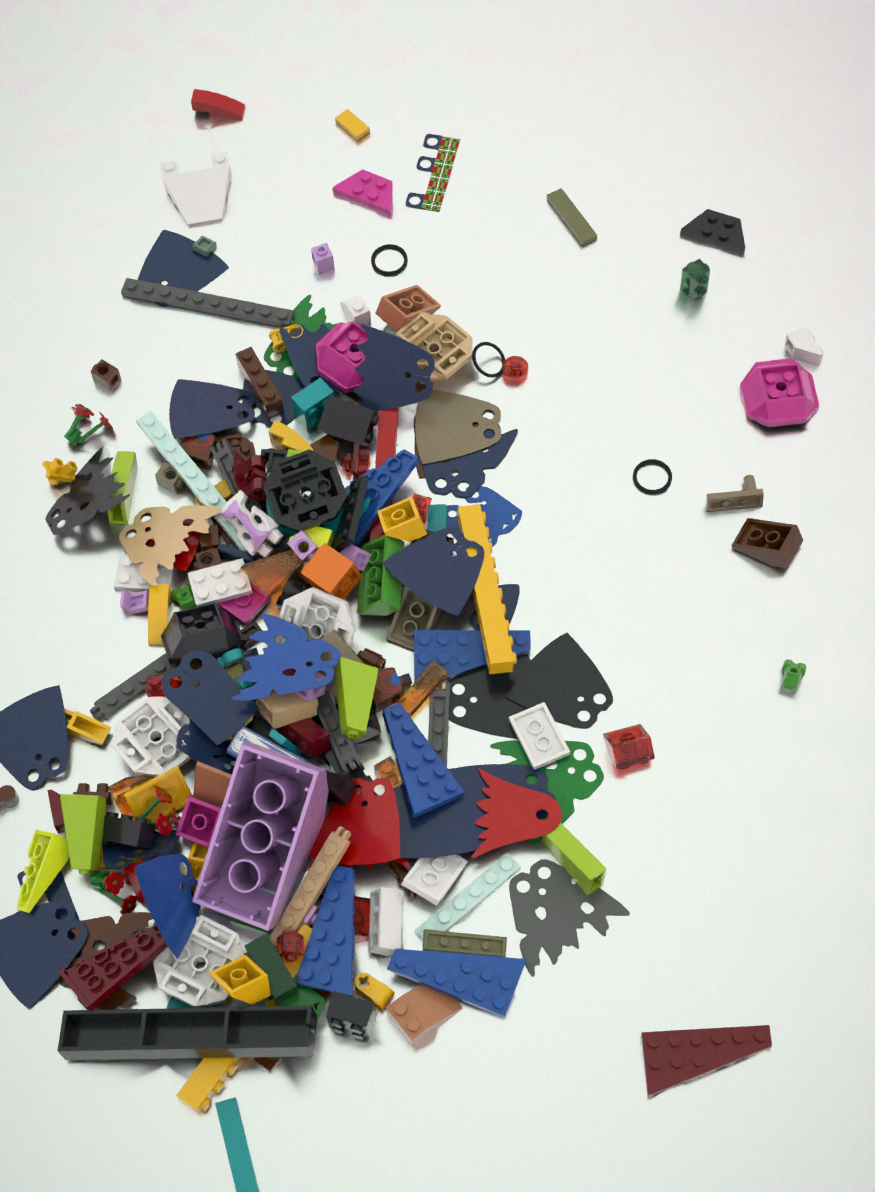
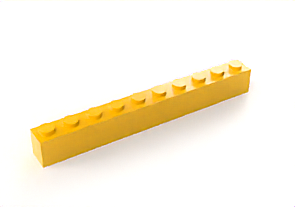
(487, 594)
(212, 1072)

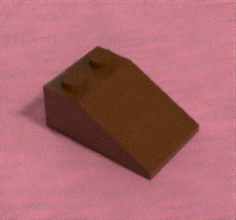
(769, 541)

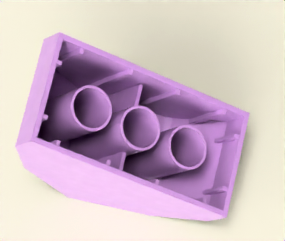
(263, 836)

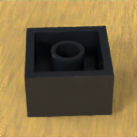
(351, 1015)

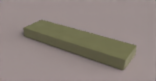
(572, 216)
(464, 943)

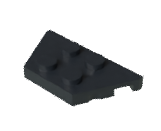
(716, 230)

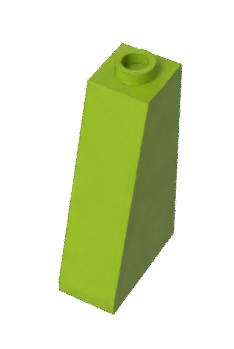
(126, 466)
(355, 693)
(84, 830)
(576, 859)

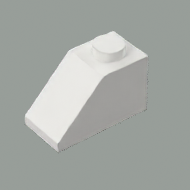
(357, 310)

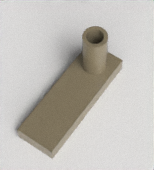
(736, 499)

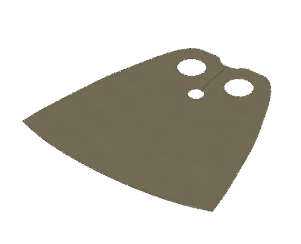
(446, 426)

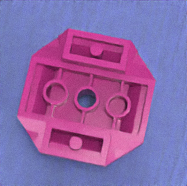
(339, 355)
(774, 407)

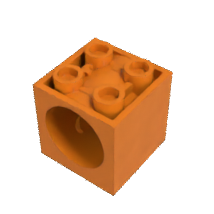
(331, 572)

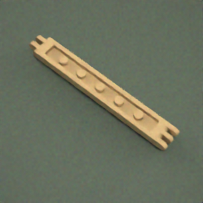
(313, 883)

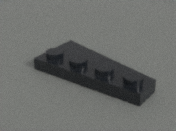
(349, 520)

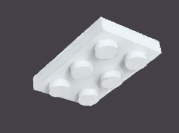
(130, 579)
(219, 583)
(539, 736)
(434, 876)

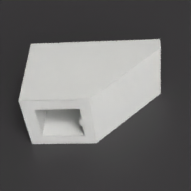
(803, 346)

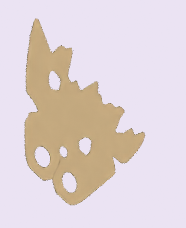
(168, 534)

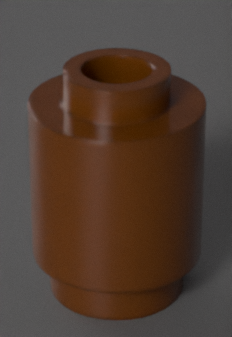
(372, 658)

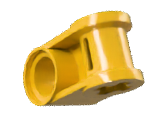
(278, 340)
(375, 992)

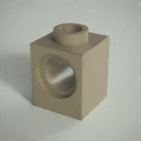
(163, 478)

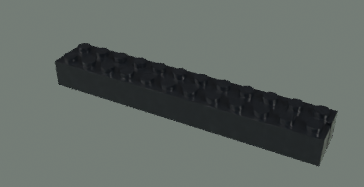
(188, 1033)

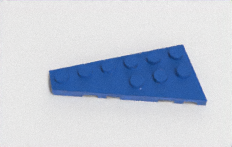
(421, 769)

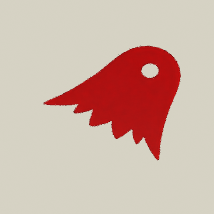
(513, 814)

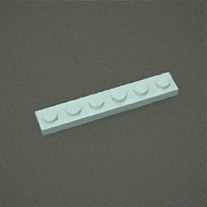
(471, 896)

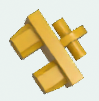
(58, 471)

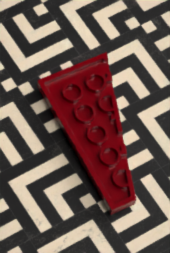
(113, 966)
(688, 1054)

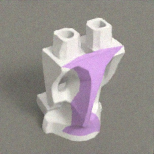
(259, 532)

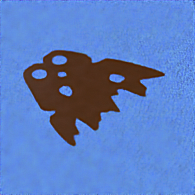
(109, 932)

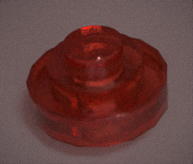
(515, 368)

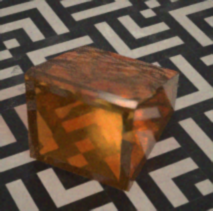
(273, 570)

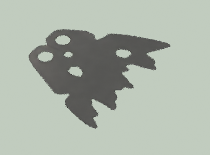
(562, 910)

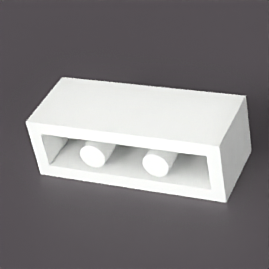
(385, 921)

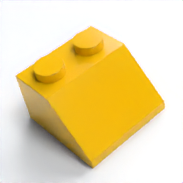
(402, 521)
(242, 980)

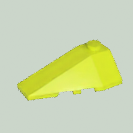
(48, 856)

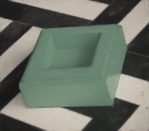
(204, 246)

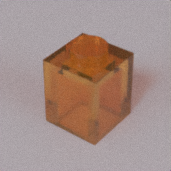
(387, 769)

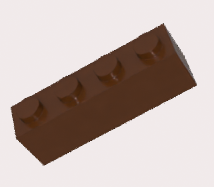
(259, 382)

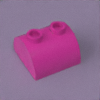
(198, 821)

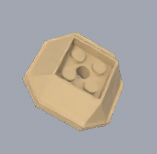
(442, 340)

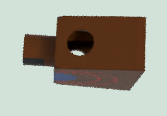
(199, 449)
(389, 688)

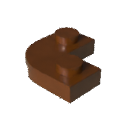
(243, 446)

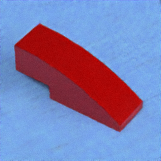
(217, 104)

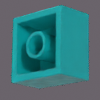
(310, 403)

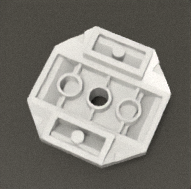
(319, 609)
(138, 729)
(180, 977)

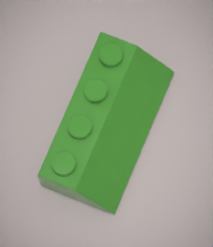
(378, 588)

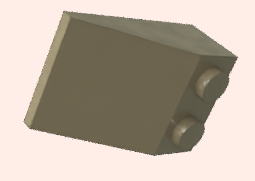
(413, 615)

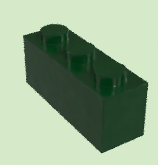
(267, 958)

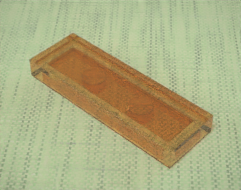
(423, 688)

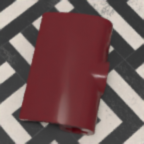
(250, 475)

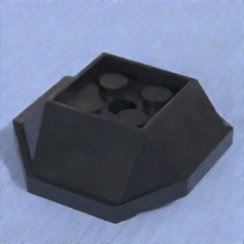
(303, 473)
(201, 629)

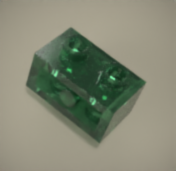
(695, 279)

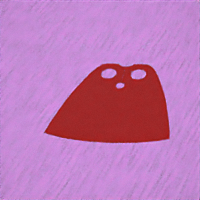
(372, 828)

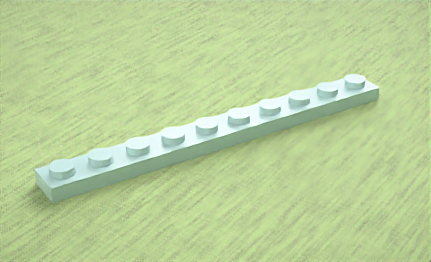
(187, 470)

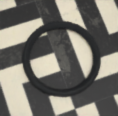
(389, 272)
(475, 362)
(652, 461)

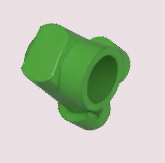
(184, 597)
(792, 674)

